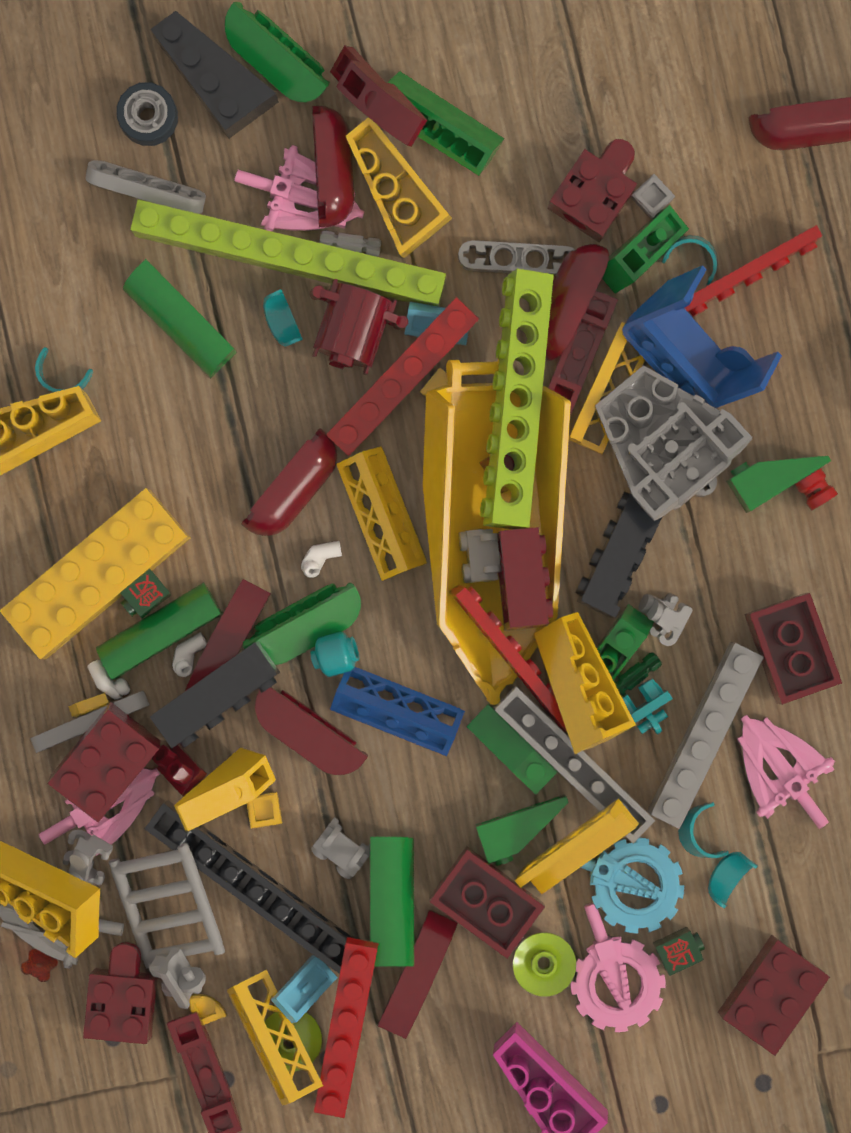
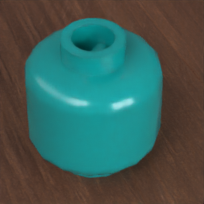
(335, 654)

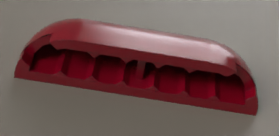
(804, 124)
(332, 166)
(572, 293)
(293, 487)
(307, 733)

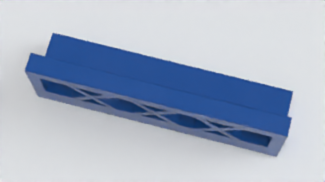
(395, 715)

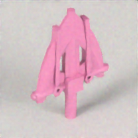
(287, 191)
(761, 741)
(113, 828)

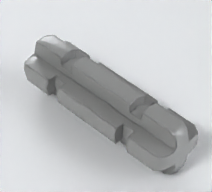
(352, 242)

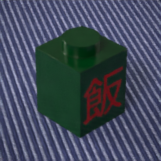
(144, 594)
(679, 950)

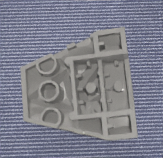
(667, 440)

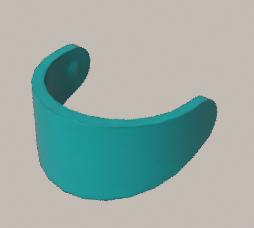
(701, 241)
(281, 319)
(39, 373)
(686, 833)
(727, 876)

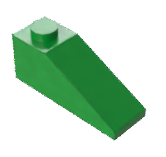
(643, 249)
(766, 479)
(512, 749)
(513, 831)

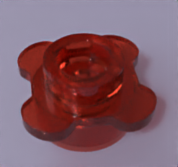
(38, 957)

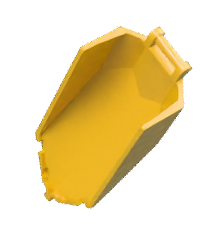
(453, 493)

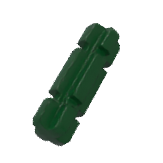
(638, 673)

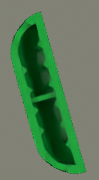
(274, 54)
(303, 622)

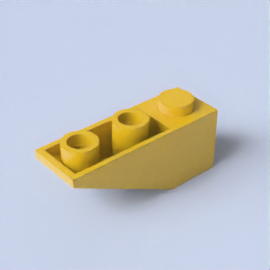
(226, 788)

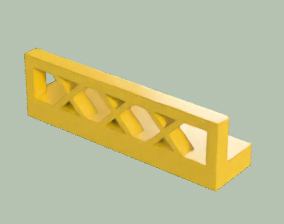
(597, 391)
(386, 510)
(578, 847)
(264, 1044)

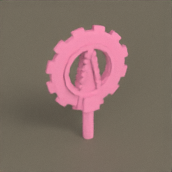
(608, 958)

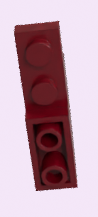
(377, 98)

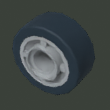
(137, 99)

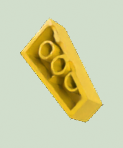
(401, 196)
(42, 423)
(582, 684)
(50, 899)

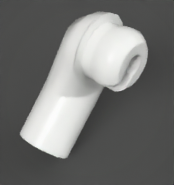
(317, 555)
(184, 654)
(104, 682)

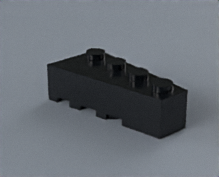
(218, 80)
(618, 558)
(216, 694)

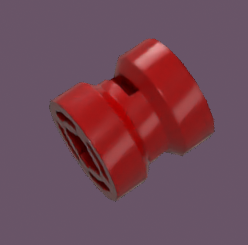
(813, 482)

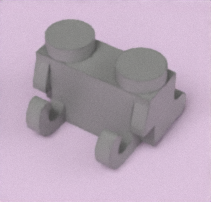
(482, 555)
(662, 613)
(340, 850)
(82, 857)

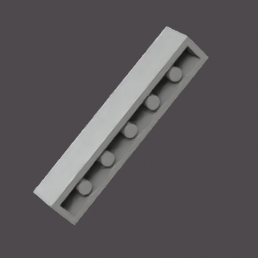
(705, 734)
(558, 751)

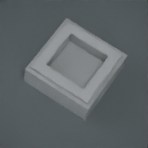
(652, 196)

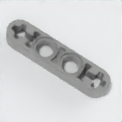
(144, 186)
(519, 252)
(81, 725)

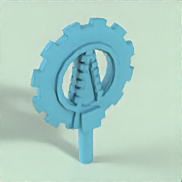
(612, 874)

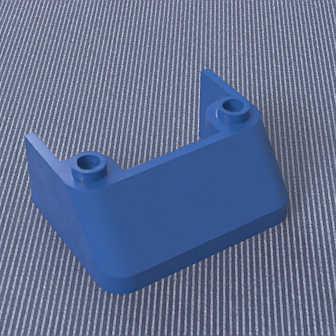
(684, 351)

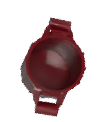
(353, 324)

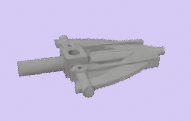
(35, 937)

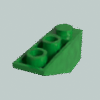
(623, 639)

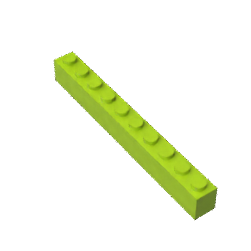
(286, 253)

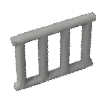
(192, 884)

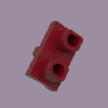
(179, 768)

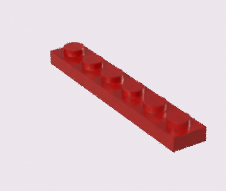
(752, 271)
(402, 376)
(508, 649)
(346, 1027)

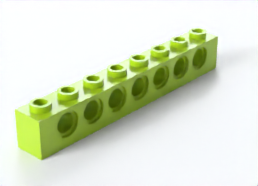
(537, 291)

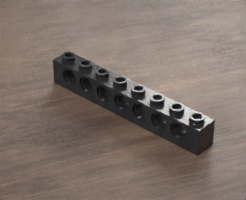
(253, 887)

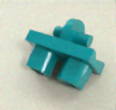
(655, 698)

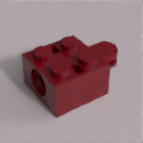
(596, 189)
(118, 999)

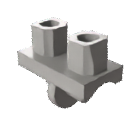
(178, 976)

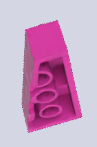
(546, 1087)

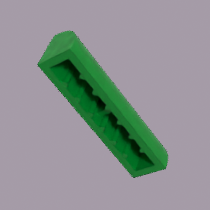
(449, 127)
(178, 319)
(158, 631)
(392, 900)

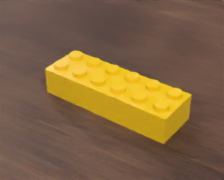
(94, 574)

